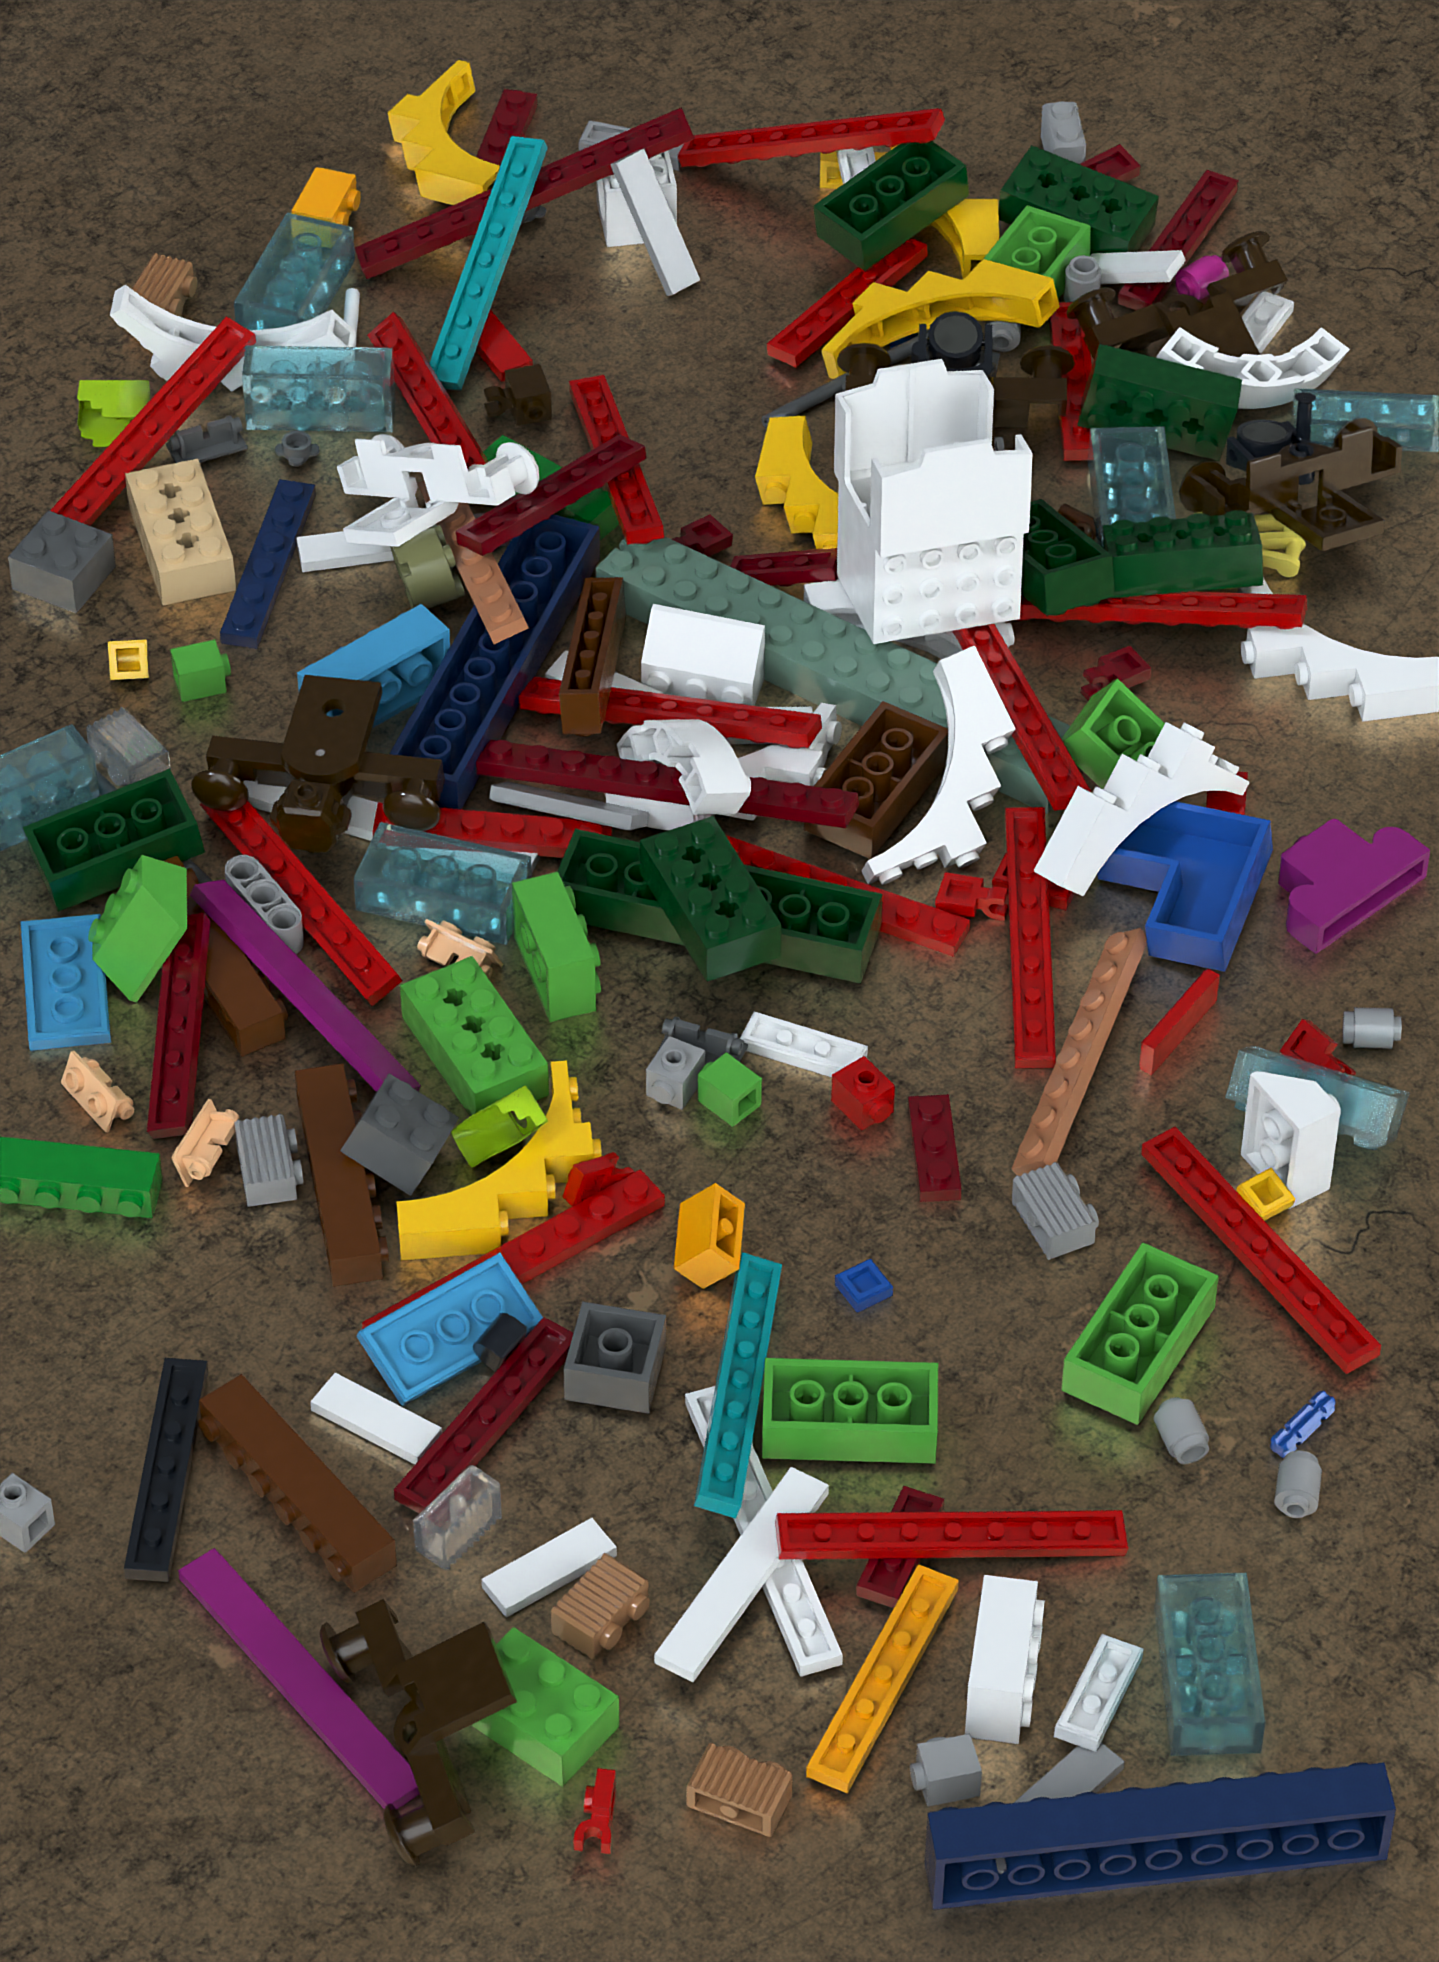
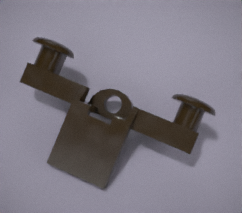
(1213, 322)
(449, 1691)

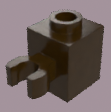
(524, 394)

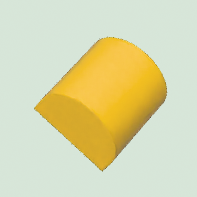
(128, 659)
(1266, 1194)

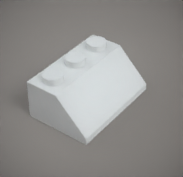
(703, 656)
(1291, 1130)

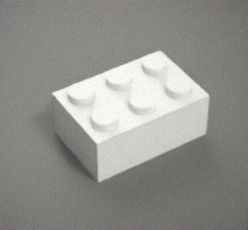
(1004, 1659)

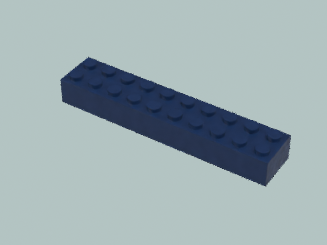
(482, 681)
(1159, 1835)

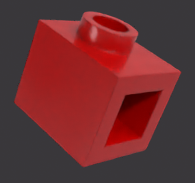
(863, 1093)

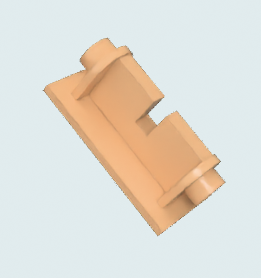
(448, 941)
(94, 1092)
(197, 1150)

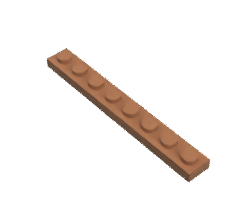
(482, 578)
(1080, 1051)

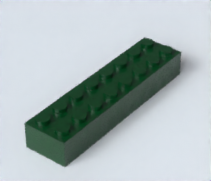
(823, 924)

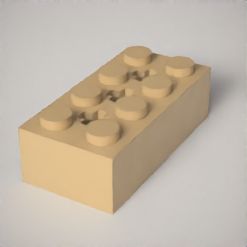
(180, 532)

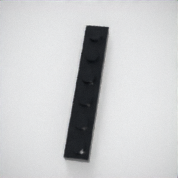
(166, 1470)

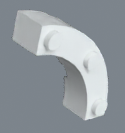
(1265, 377)
(702, 755)

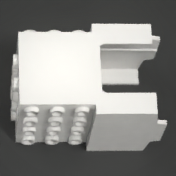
(928, 504)

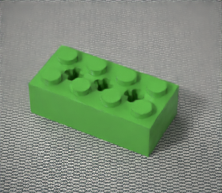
(472, 1035)
(1139, 1333)
(850, 1410)

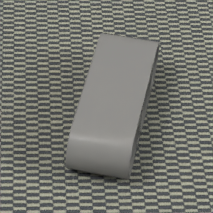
(266, 898)

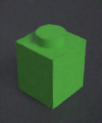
(199, 670)
(729, 1089)

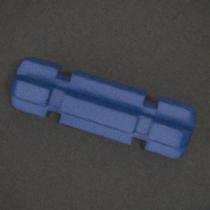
(1303, 1424)

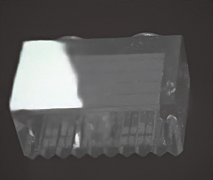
(126, 748)
(458, 1517)

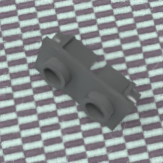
(220, 440)
(712, 1041)

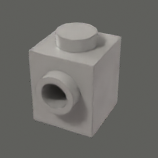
(674, 1073)
(24, 1513)
(947, 1770)

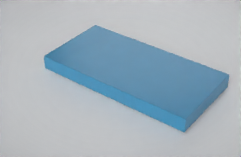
(63, 984)
(436, 1333)

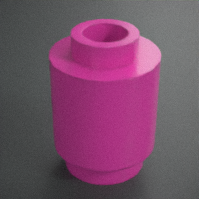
(1199, 274)

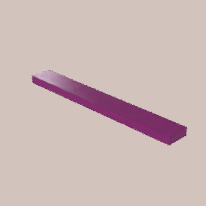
(299, 984)
(300, 1679)

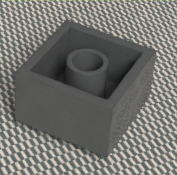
(62, 561)
(399, 1134)
(615, 1357)

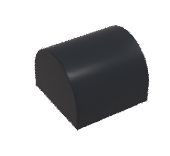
(499, 1340)

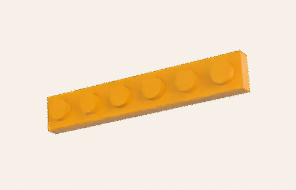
(882, 1679)

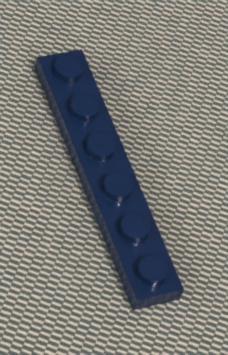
(267, 564)

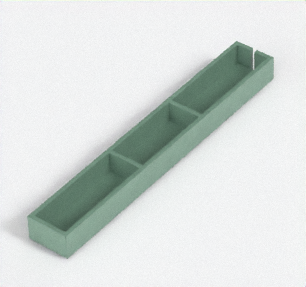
(804, 645)

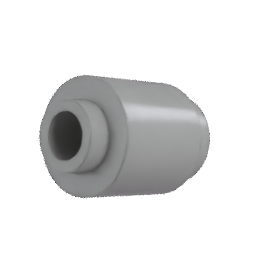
(1081, 277)
(1005, 335)
(1371, 1027)
(1182, 1430)
(1298, 1484)

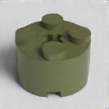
(428, 569)

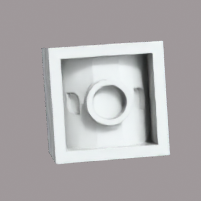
(614, 212)

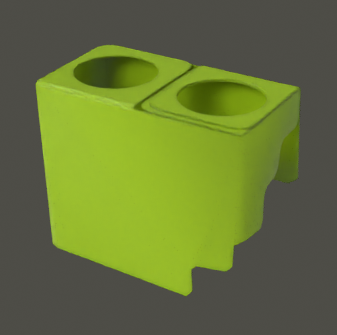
(109, 407)
(493, 1128)

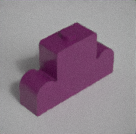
(1344, 880)

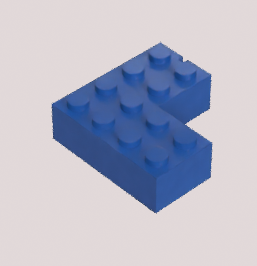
(1205, 875)

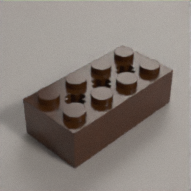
(890, 769)

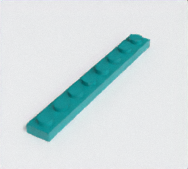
(487, 260)
(738, 1386)

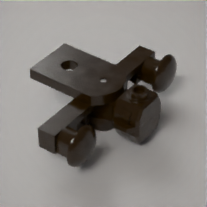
(323, 768)

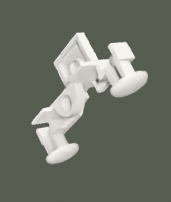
(385, 471)

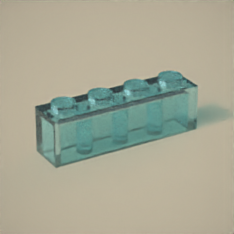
(1405, 418)

